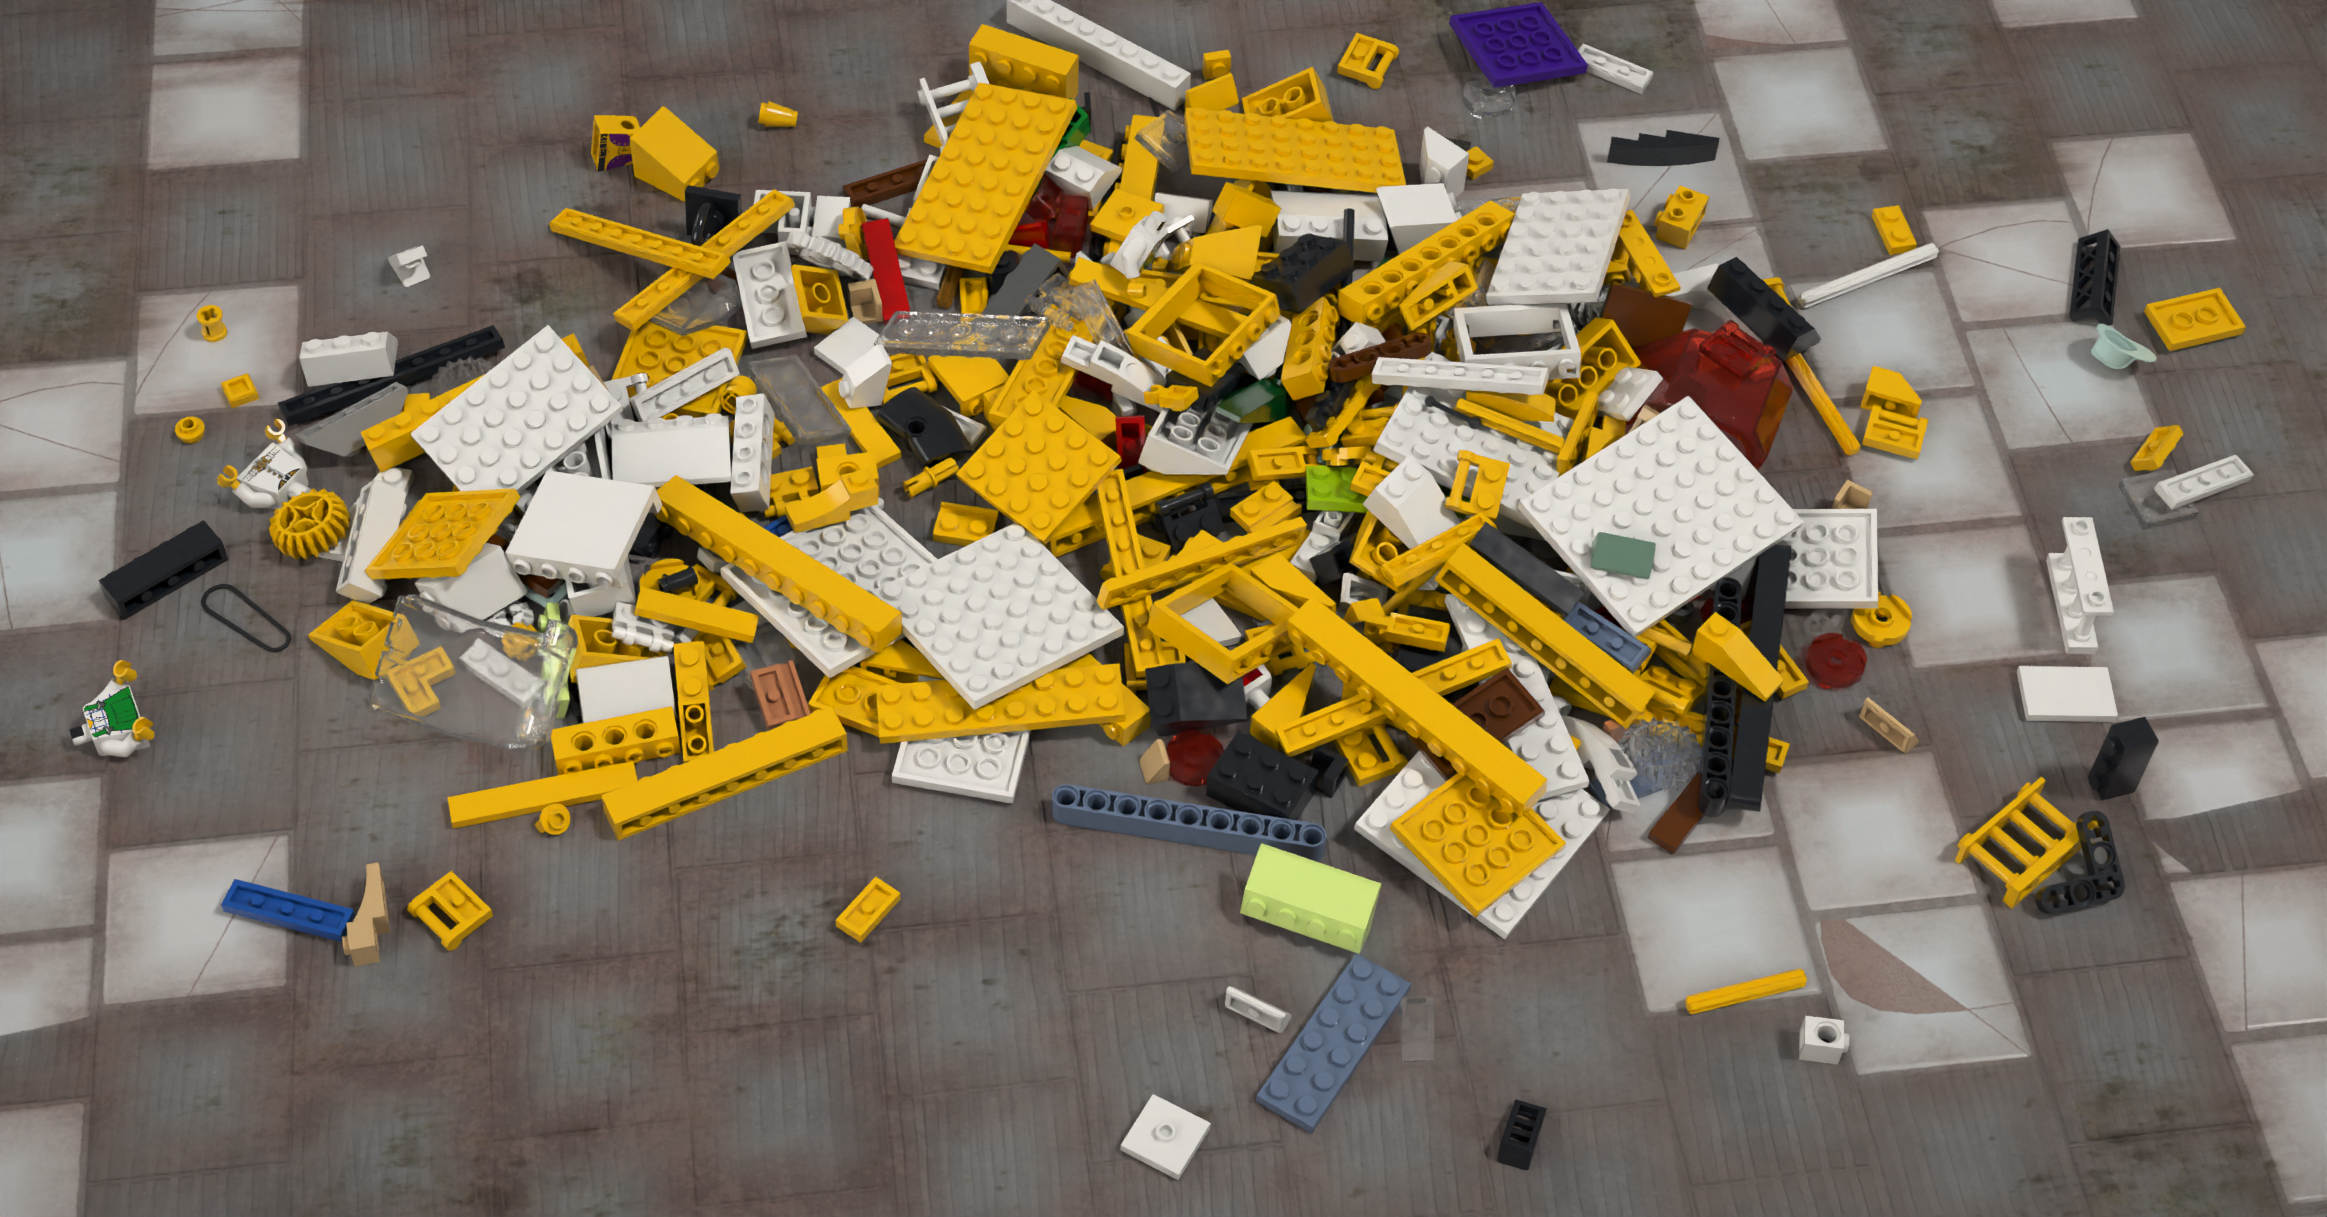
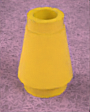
(776, 115)

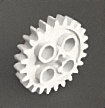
(829, 255)

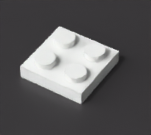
(1628, 393)

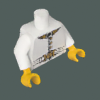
(272, 475)

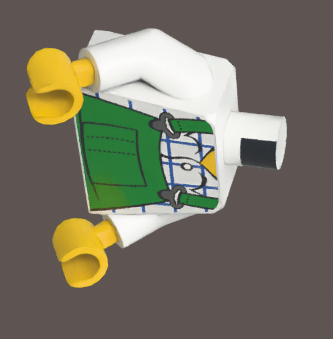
(1139, 251)
(114, 718)

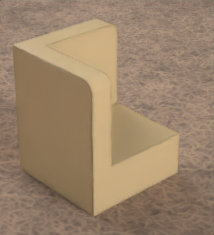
(865, 301)
(1852, 497)

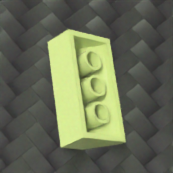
(1310, 898)

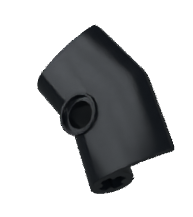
(925, 426)

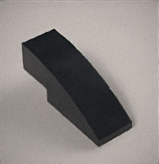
(1334, 560)

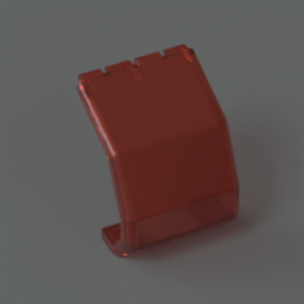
(1744, 408)

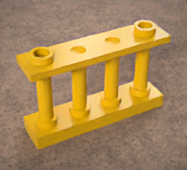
(1642, 258)
(2036, 868)

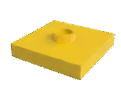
(1122, 213)

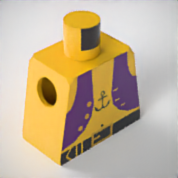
(611, 141)

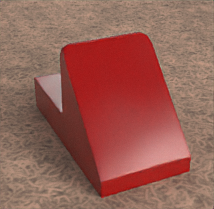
(1130, 440)

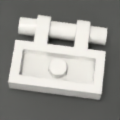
(641, 630)

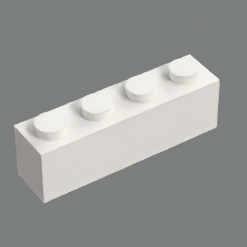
(374, 523)

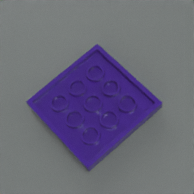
(1518, 44)

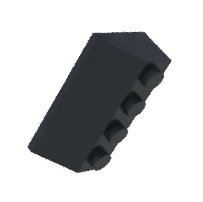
(1762, 309)

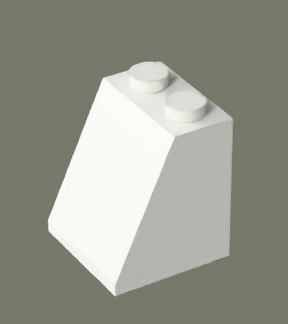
(1416, 212)
(481, 590)

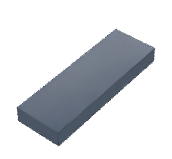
(1608, 637)

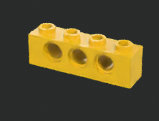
(1309, 350)
(625, 730)

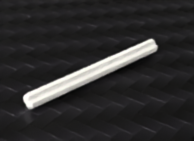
(1868, 275)

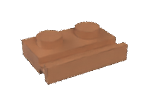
(779, 694)

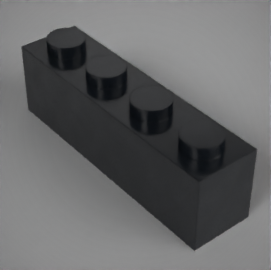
(163, 570)

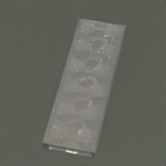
(963, 335)

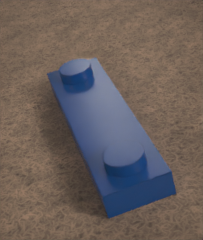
(287, 910)

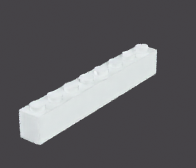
(1101, 50)

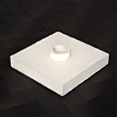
(1165, 1136)

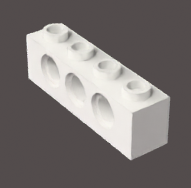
(752, 453)

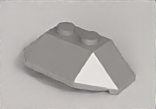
(342, 431)

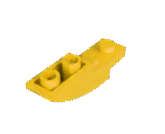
(693, 699)

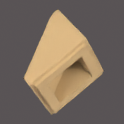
(1155, 763)

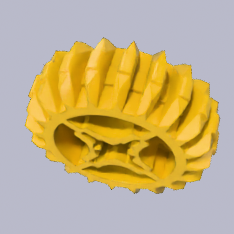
(309, 524)

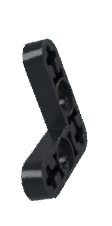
(2098, 873)

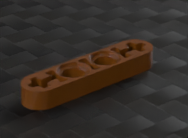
(1363, 361)

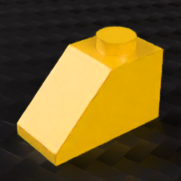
(1891, 392)

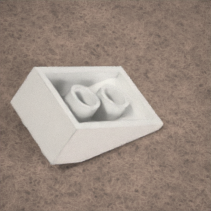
(1411, 504)

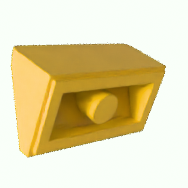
(1213, 95)

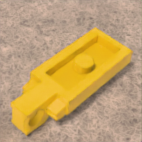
(1408, 630)

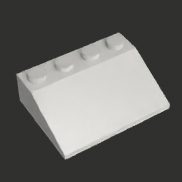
(1324, 216)
(1193, 442)
(661, 448)

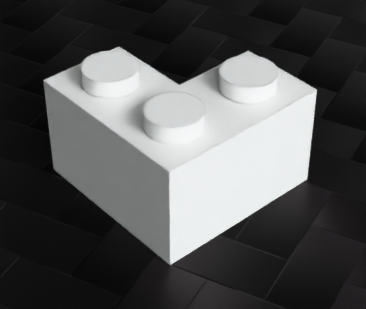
(794, 220)

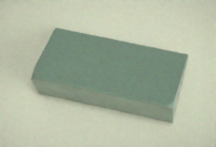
(1622, 555)

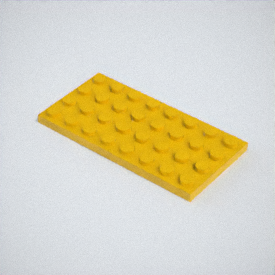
(1292, 150)
(985, 177)

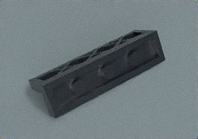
(2102, 273)

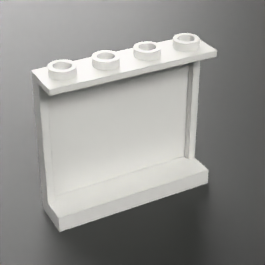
(581, 528)

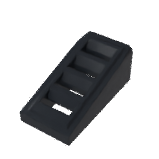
(1515, 1152)

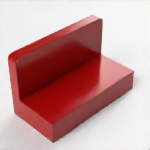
(1031, 233)

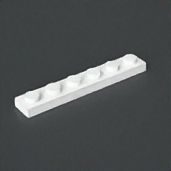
(1460, 376)

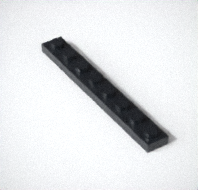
(406, 371)

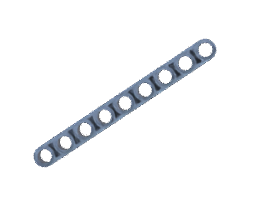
(1175, 814)

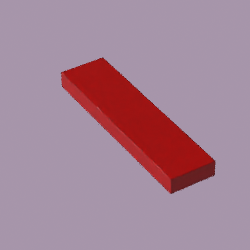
(885, 267)

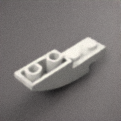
(1114, 366)
(1326, 530)
(1604, 755)

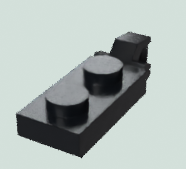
(1328, 403)

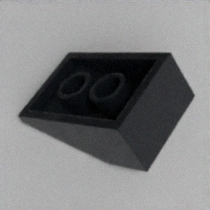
(1417, 658)
(1192, 698)

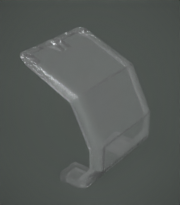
(472, 675)

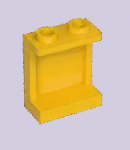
(968, 379)

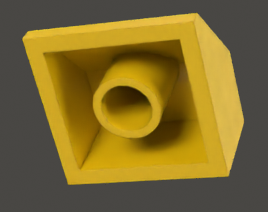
(819, 298)

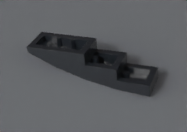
(1671, 150)

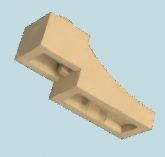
(369, 922)

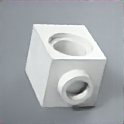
(1813, 1048)

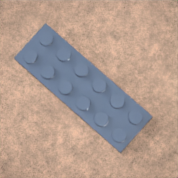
(1333, 1043)

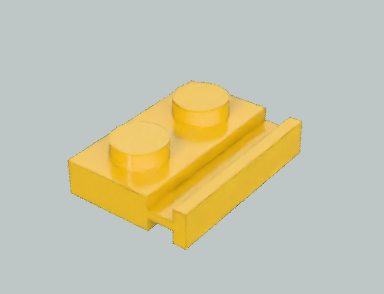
(1265, 508)
(963, 524)
(721, 657)

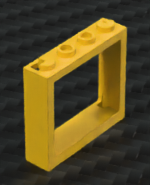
(1178, 298)
(1204, 650)

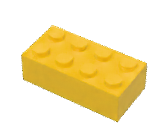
(1024, 63)

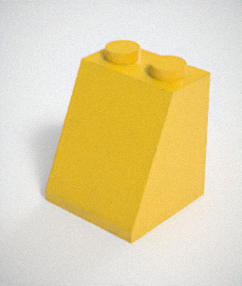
(672, 155)
(1225, 251)

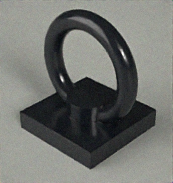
(709, 212)

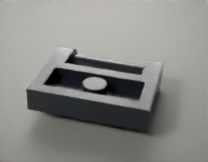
(1189, 525)

